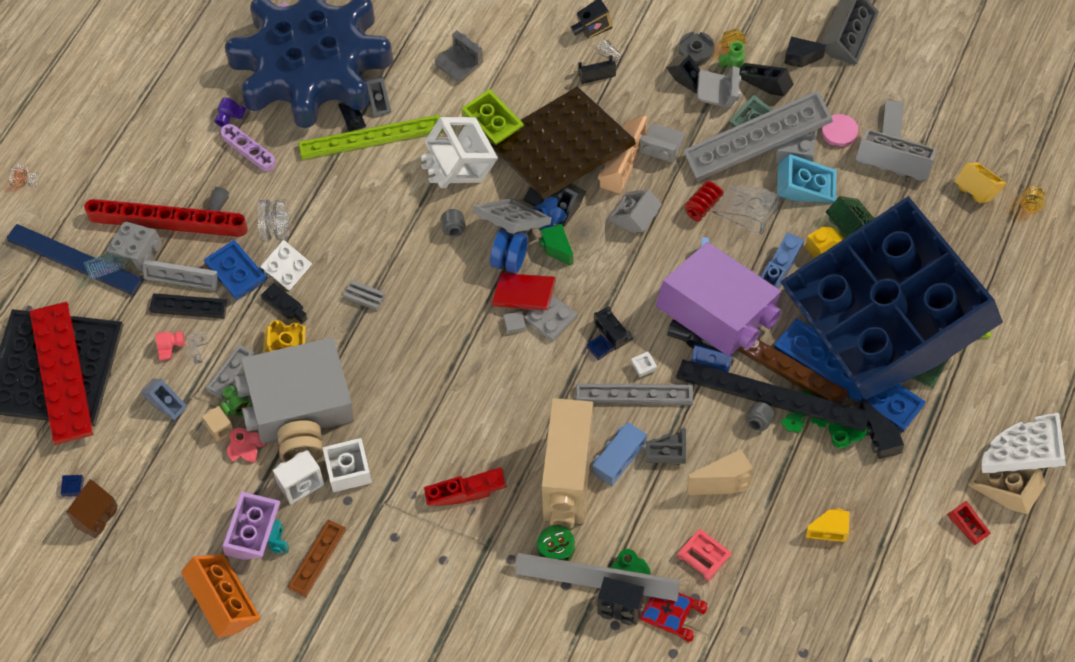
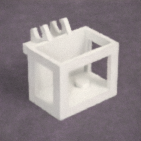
(461, 157)

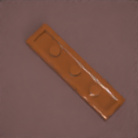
(317, 558)

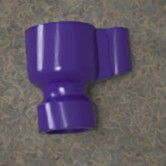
(226, 109)

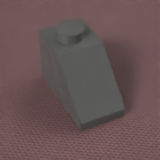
(378, 95)

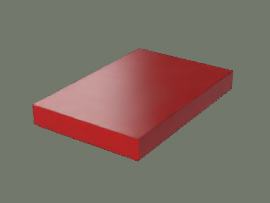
(524, 291)

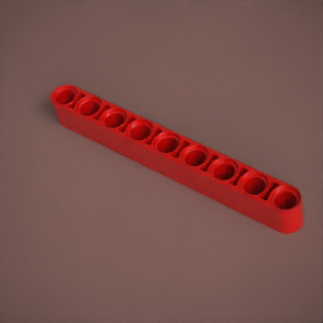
(175, 219)

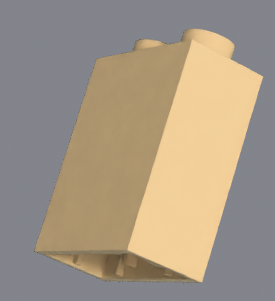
(567, 462)

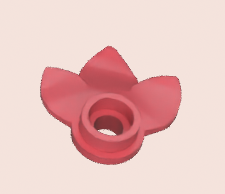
(246, 447)

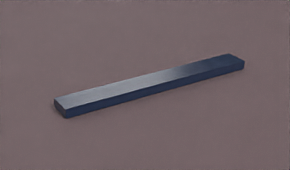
(70, 257)

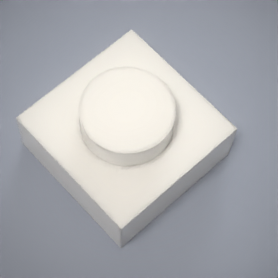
(644, 364)

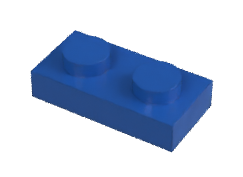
(711, 357)

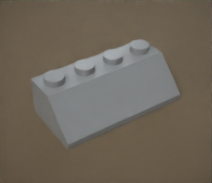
(896, 155)

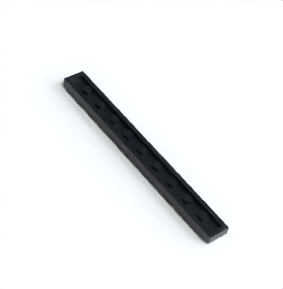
(773, 395)

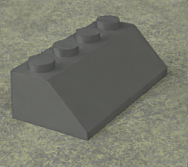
(849, 30)

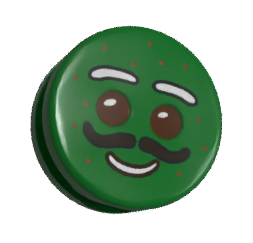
(556, 543)

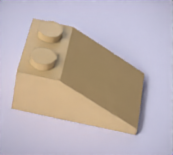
(723, 476)
(1011, 489)

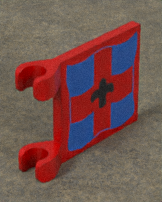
(671, 614)

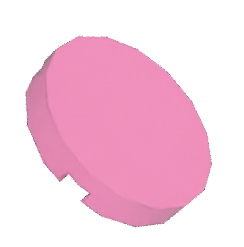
(841, 131)

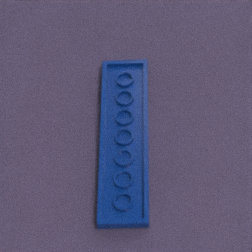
(805, 347)

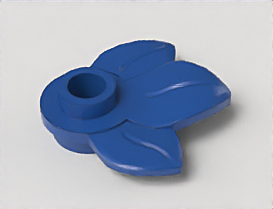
(550, 209)

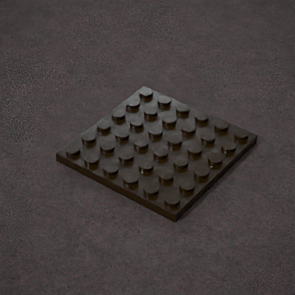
(563, 142)

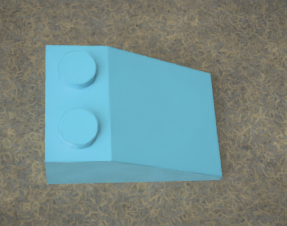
(806, 180)

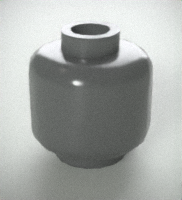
(453, 222)
(759, 416)

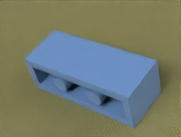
(619, 453)

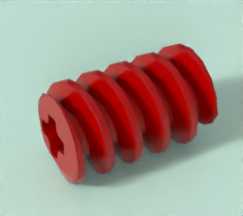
(703, 200)

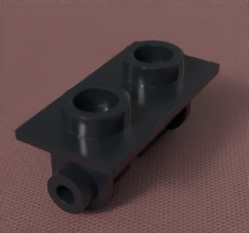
(352, 117)

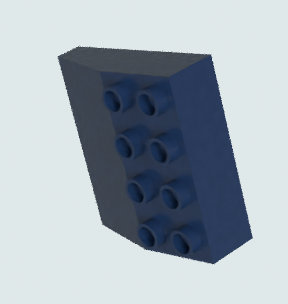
(892, 300)

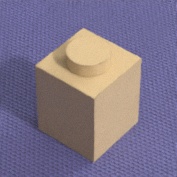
(217, 423)

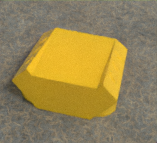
(280, 336)

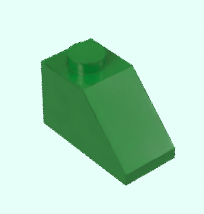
(556, 244)

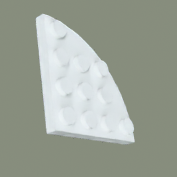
(1027, 446)

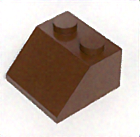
(92, 509)

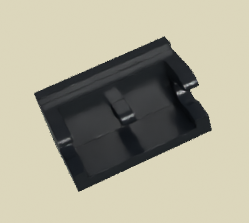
(597, 71)
(612, 328)

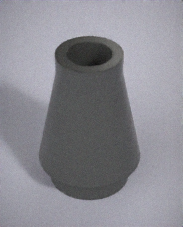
(218, 198)

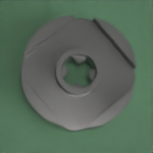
(698, 55)

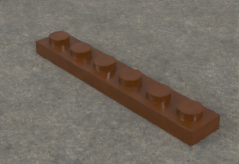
(795, 372)

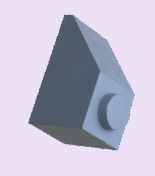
(163, 398)

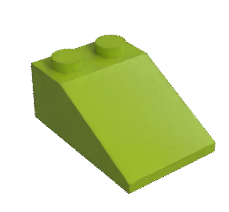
(493, 117)

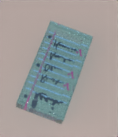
(104, 265)

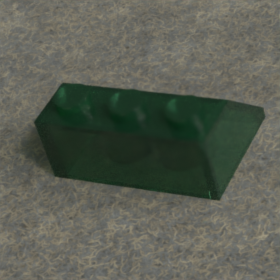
(848, 215)

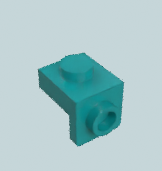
(274, 541)

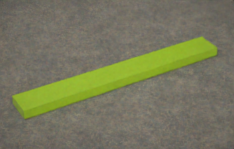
(367, 137)

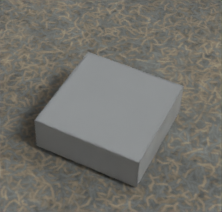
(514, 322)

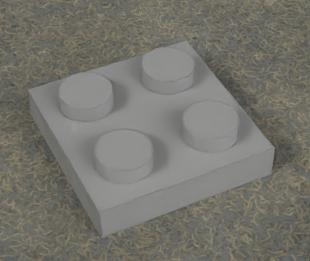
(553, 321)

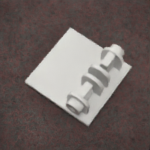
(285, 265)

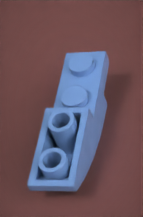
(783, 260)

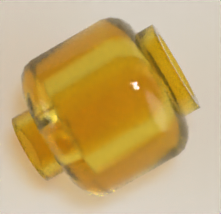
(731, 36)
(1033, 199)

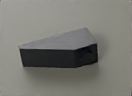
(767, 78)

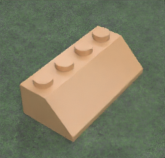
(619, 168)

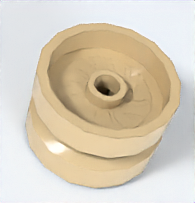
(298, 438)

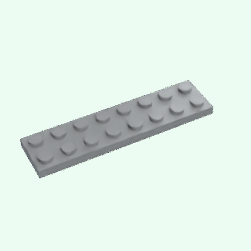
(758, 135)

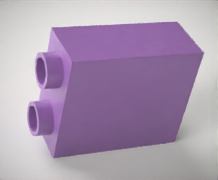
(719, 299)

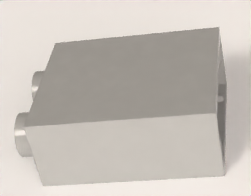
(294, 386)

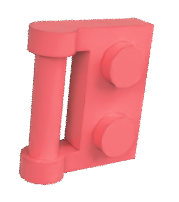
(709, 550)

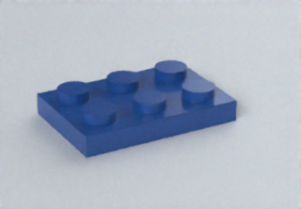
(235, 269)

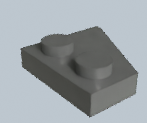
(667, 449)

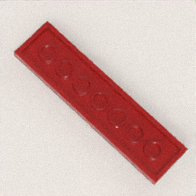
(61, 373)

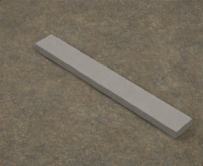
(593, 575)

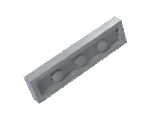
(180, 275)

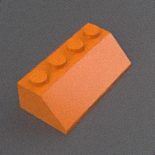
(220, 594)

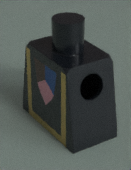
(592, 20)

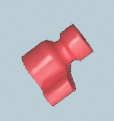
(166, 341)

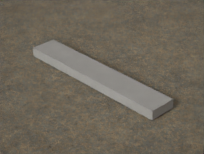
(635, 394)

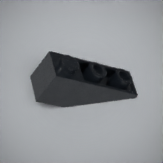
(883, 433)

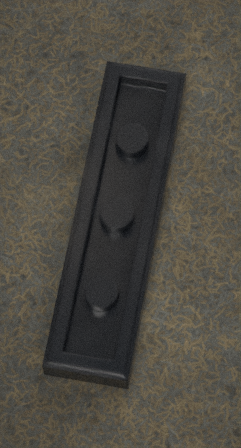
(188, 306)

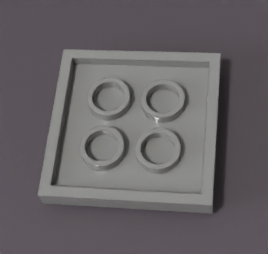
(511, 215)

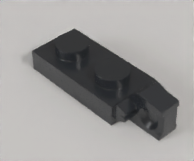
(284, 303)

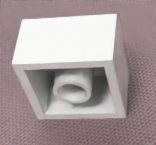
(347, 465)
(298, 477)

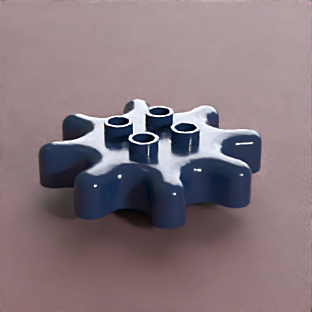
(308, 55)

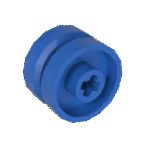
(509, 250)

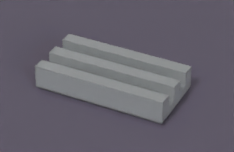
(360, 289)

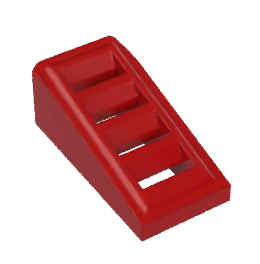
(964, 527)

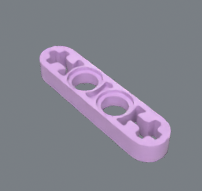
(248, 147)

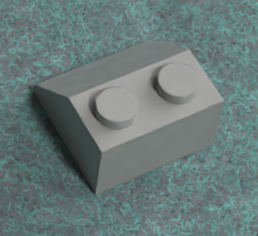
(635, 210)

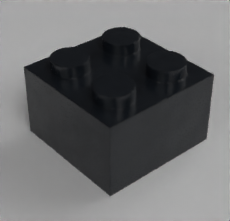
(620, 601)

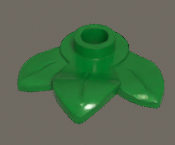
(849, 435)
(636, 565)

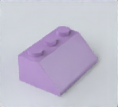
(250, 526)

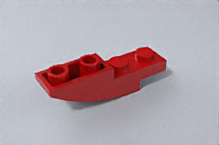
(463, 490)

